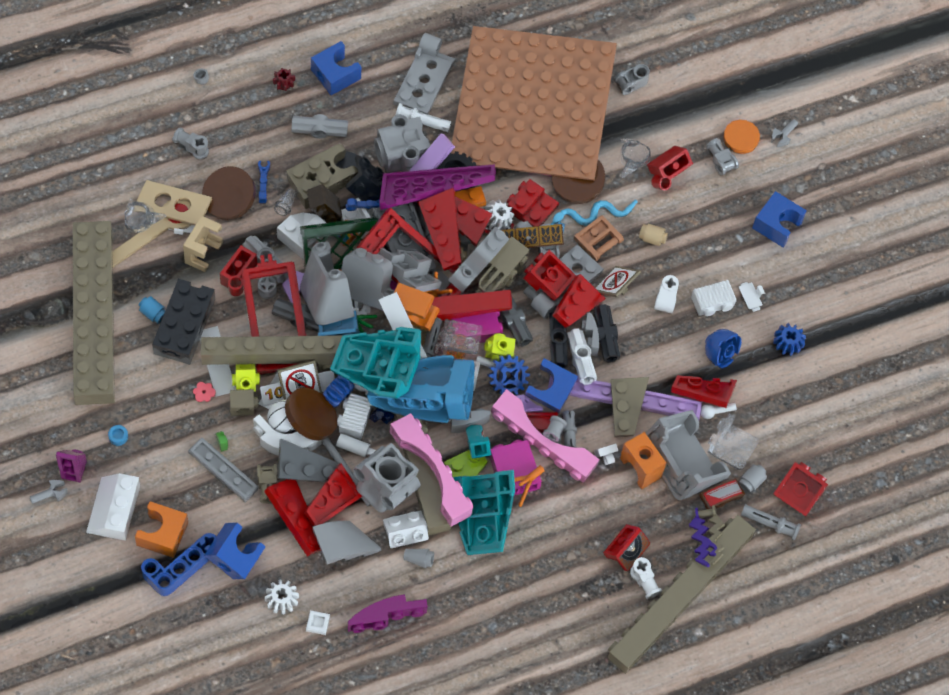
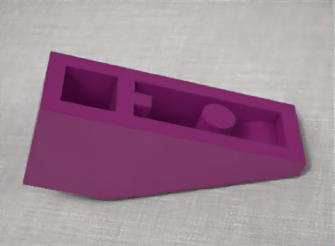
(71, 464)

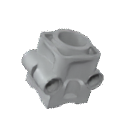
(400, 144)
(386, 478)

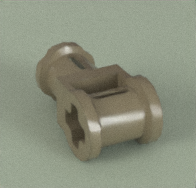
(266, 477)

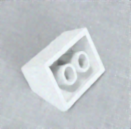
(114, 506)

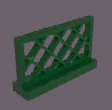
(333, 229)

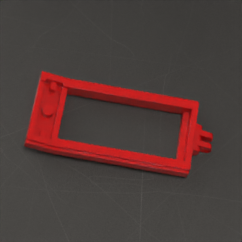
(383, 231)
(267, 269)

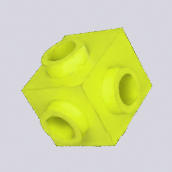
(499, 345)
(245, 377)

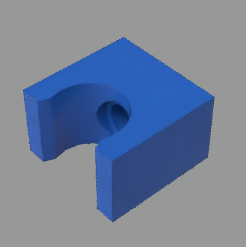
(330, 74)
(777, 210)
(557, 394)
(228, 557)

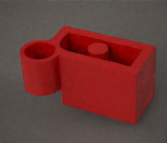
(668, 166)
(231, 273)

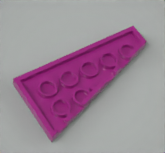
(412, 186)

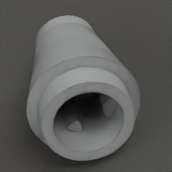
(420, 557)

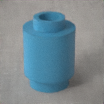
(152, 309)

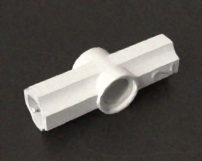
(581, 356)

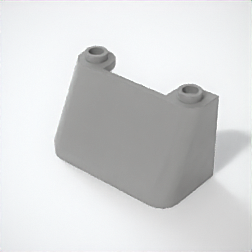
(325, 288)
(687, 464)

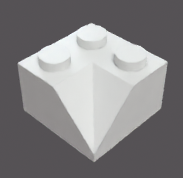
(289, 231)

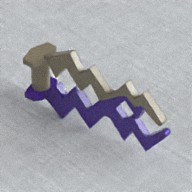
(706, 542)

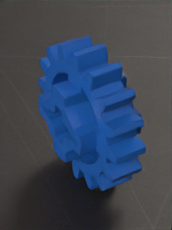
(514, 369)

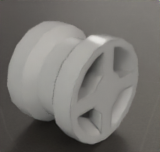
(267, 282)

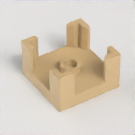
(195, 243)

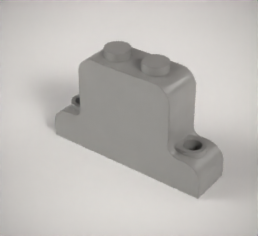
(478, 259)
(368, 276)

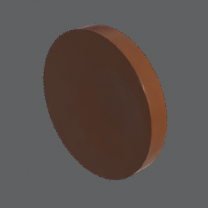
(579, 190)
(231, 192)
(311, 414)

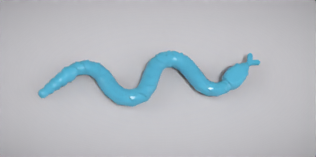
(558, 217)

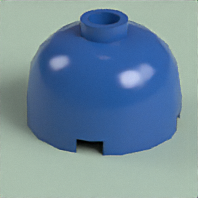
(721, 347)

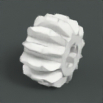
(501, 214)
(285, 603)

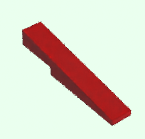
(472, 304)

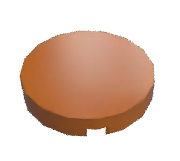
(741, 136)

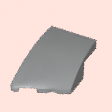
(412, 269)
(343, 541)

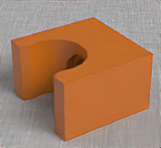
(418, 306)
(648, 469)
(170, 534)

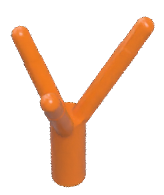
(436, 292)
(528, 479)

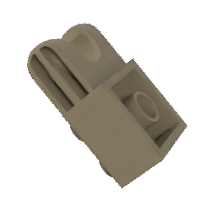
(320, 170)
(504, 267)

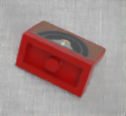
(627, 546)

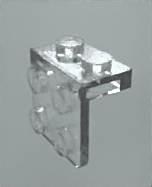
(458, 337)
(732, 444)

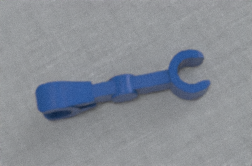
(263, 181)
(353, 204)

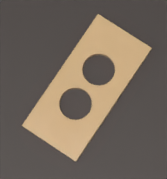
(199, 202)

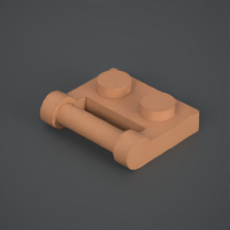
(594, 234)

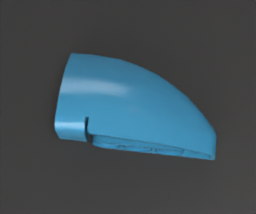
(436, 392)

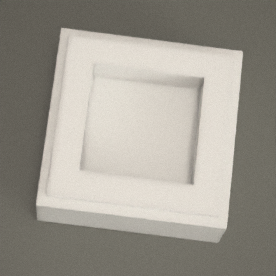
(317, 622)

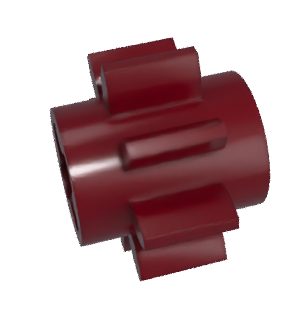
(284, 79)

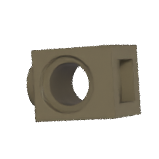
(243, 402)

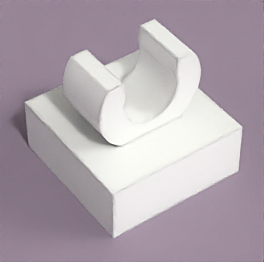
(606, 452)

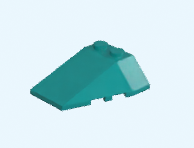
(380, 360)
(492, 505)

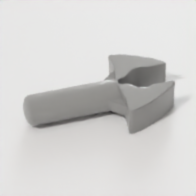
(777, 134)
(59, 495)

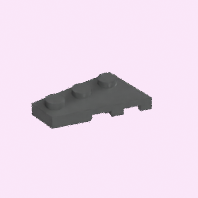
(302, 464)

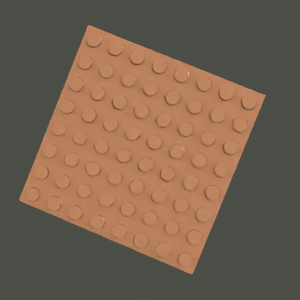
(534, 102)

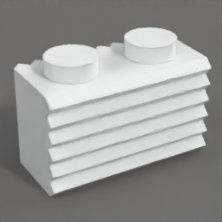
(713, 298)
(355, 416)

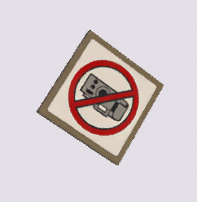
(617, 281)
(299, 376)

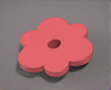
(201, 388)

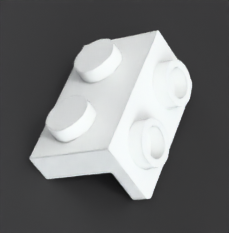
(406, 529)

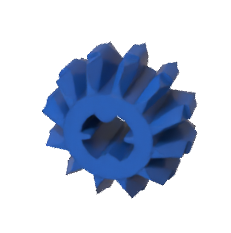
(789, 339)
(338, 390)

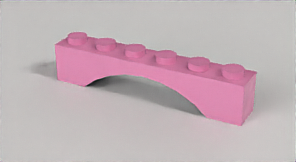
(410, 437)
(576, 461)

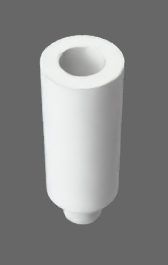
(354, 445)

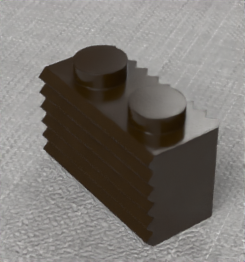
(324, 203)

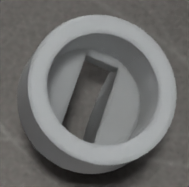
(201, 76)

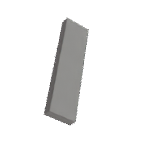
(223, 469)

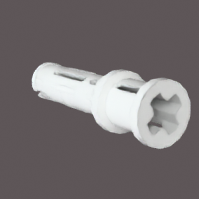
(427, 120)

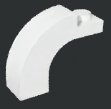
(270, 438)

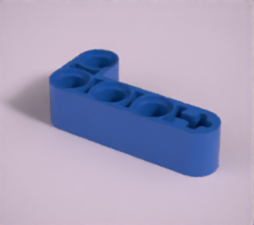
(183, 561)

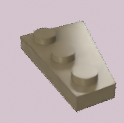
(627, 404)

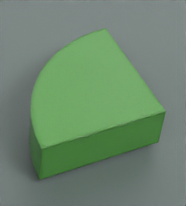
(222, 441)

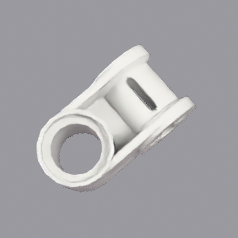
(667, 296)

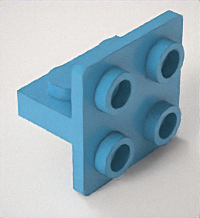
(340, 328)

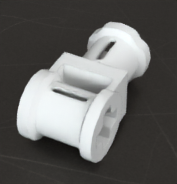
(645, 578)

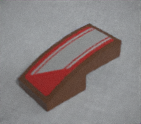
(722, 494)

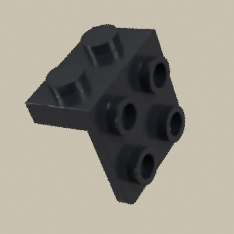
(367, 182)

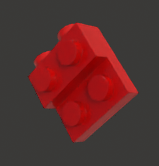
(532, 203)
(549, 275)
(801, 488)

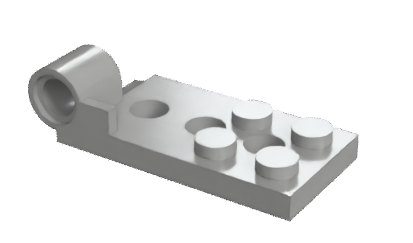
(426, 54)
(575, 257)

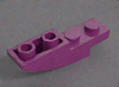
(378, 613)

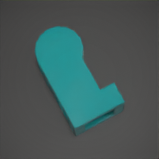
(477, 443)

